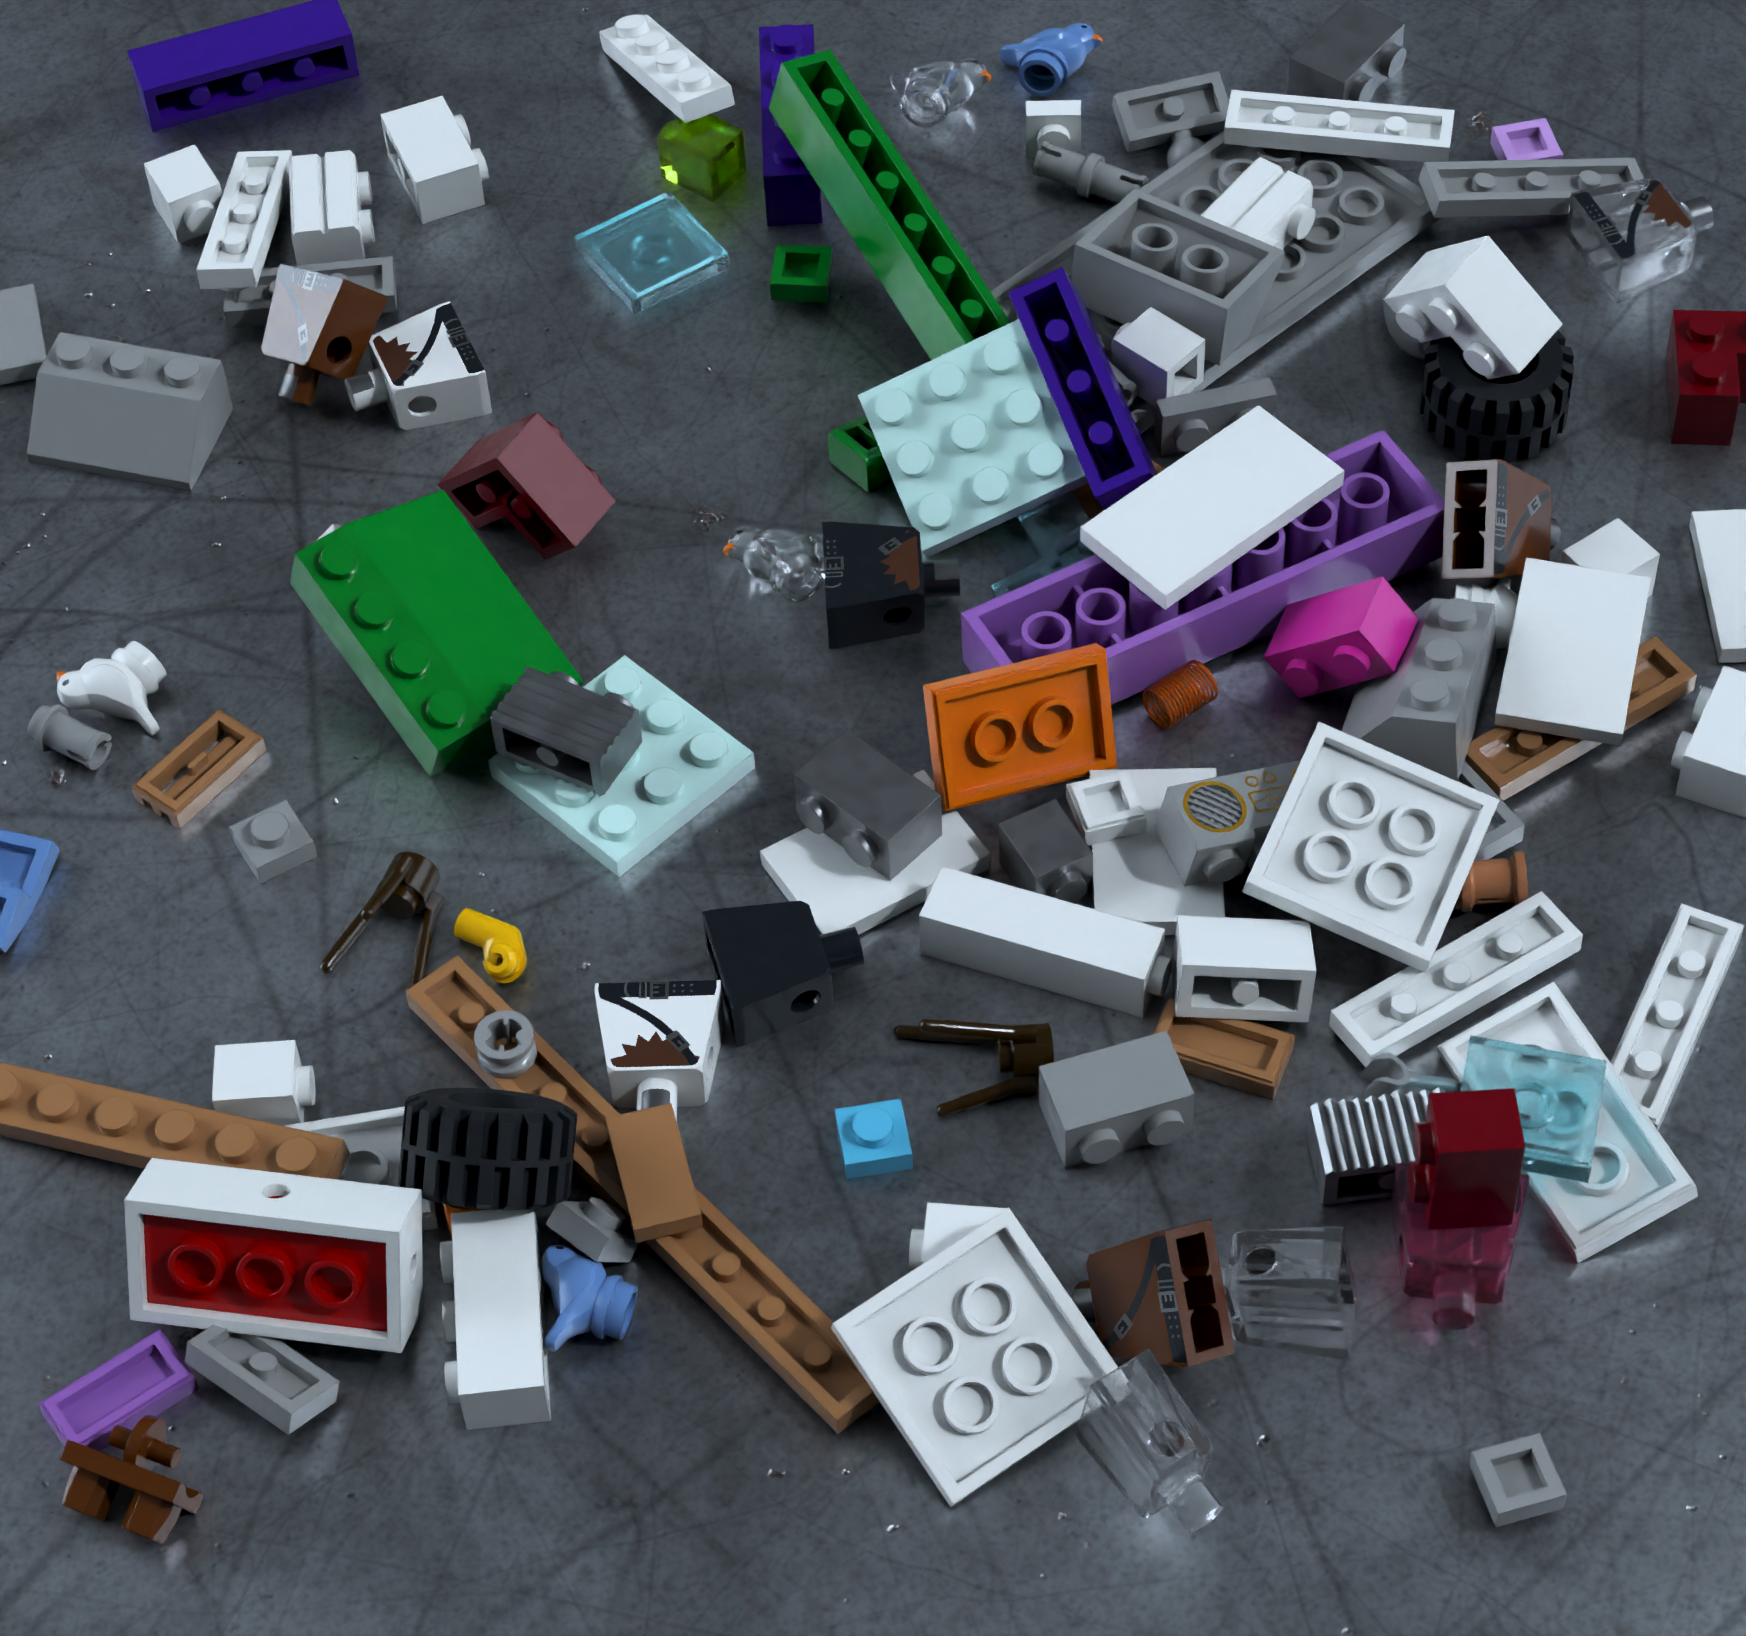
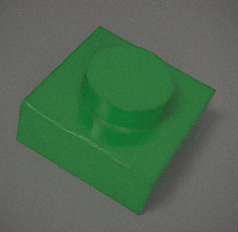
(801, 273)

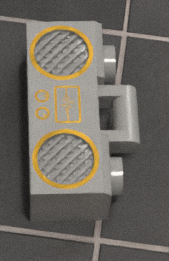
(1221, 821)

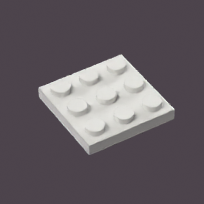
(1371, 846)
(976, 1355)

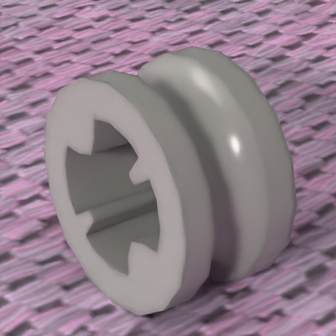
(505, 1025)

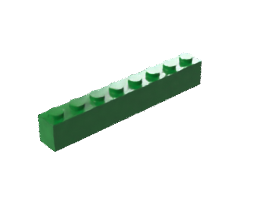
(882, 205)

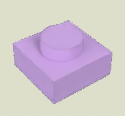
(1525, 141)

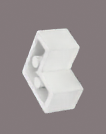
(1479, 302)

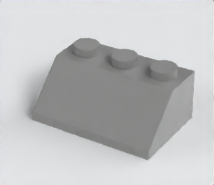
(1180, 266)
(127, 411)
(1437, 691)

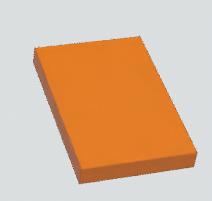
(1020, 726)

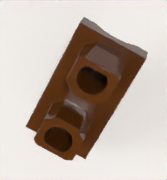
(156, 1497)

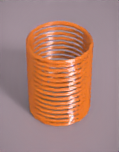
(1170, 678)

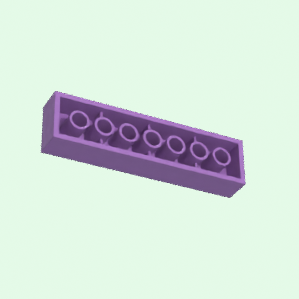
(1369, 528)

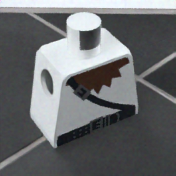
(423, 372)
(660, 1041)

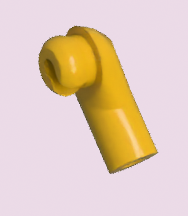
(500, 942)

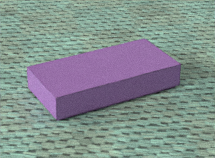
(120, 1392)

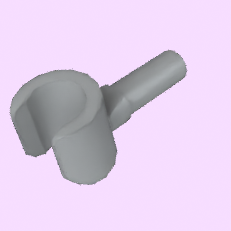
(1390, 1074)

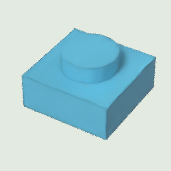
(873, 1139)

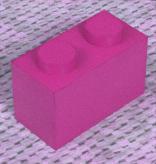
(1341, 638)

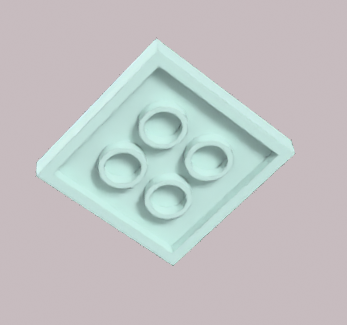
(972, 438)
(664, 785)

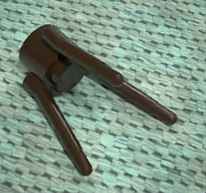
(402, 892)
(1017, 1052)

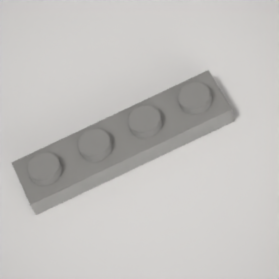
(1517, 185)

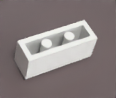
(496, 1319)

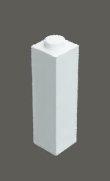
(1044, 942)

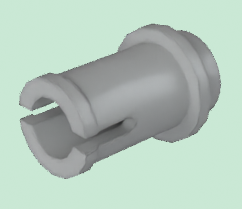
(58, 731)

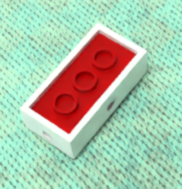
(275, 1254)

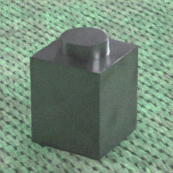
(1046, 853)

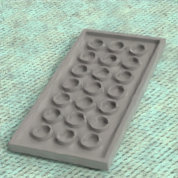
(1359, 221)

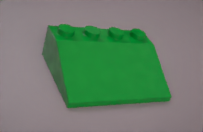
(425, 623)

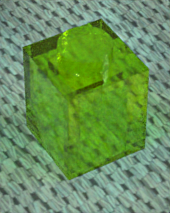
(702, 155)

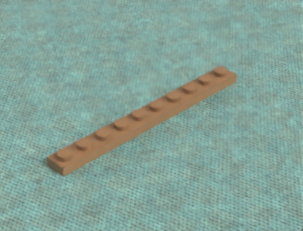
(713, 1259)

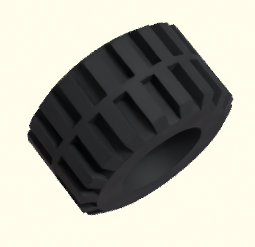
(1499, 414)
(487, 1148)

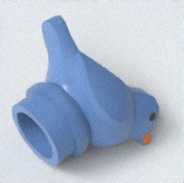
(1050, 57)
(585, 1297)

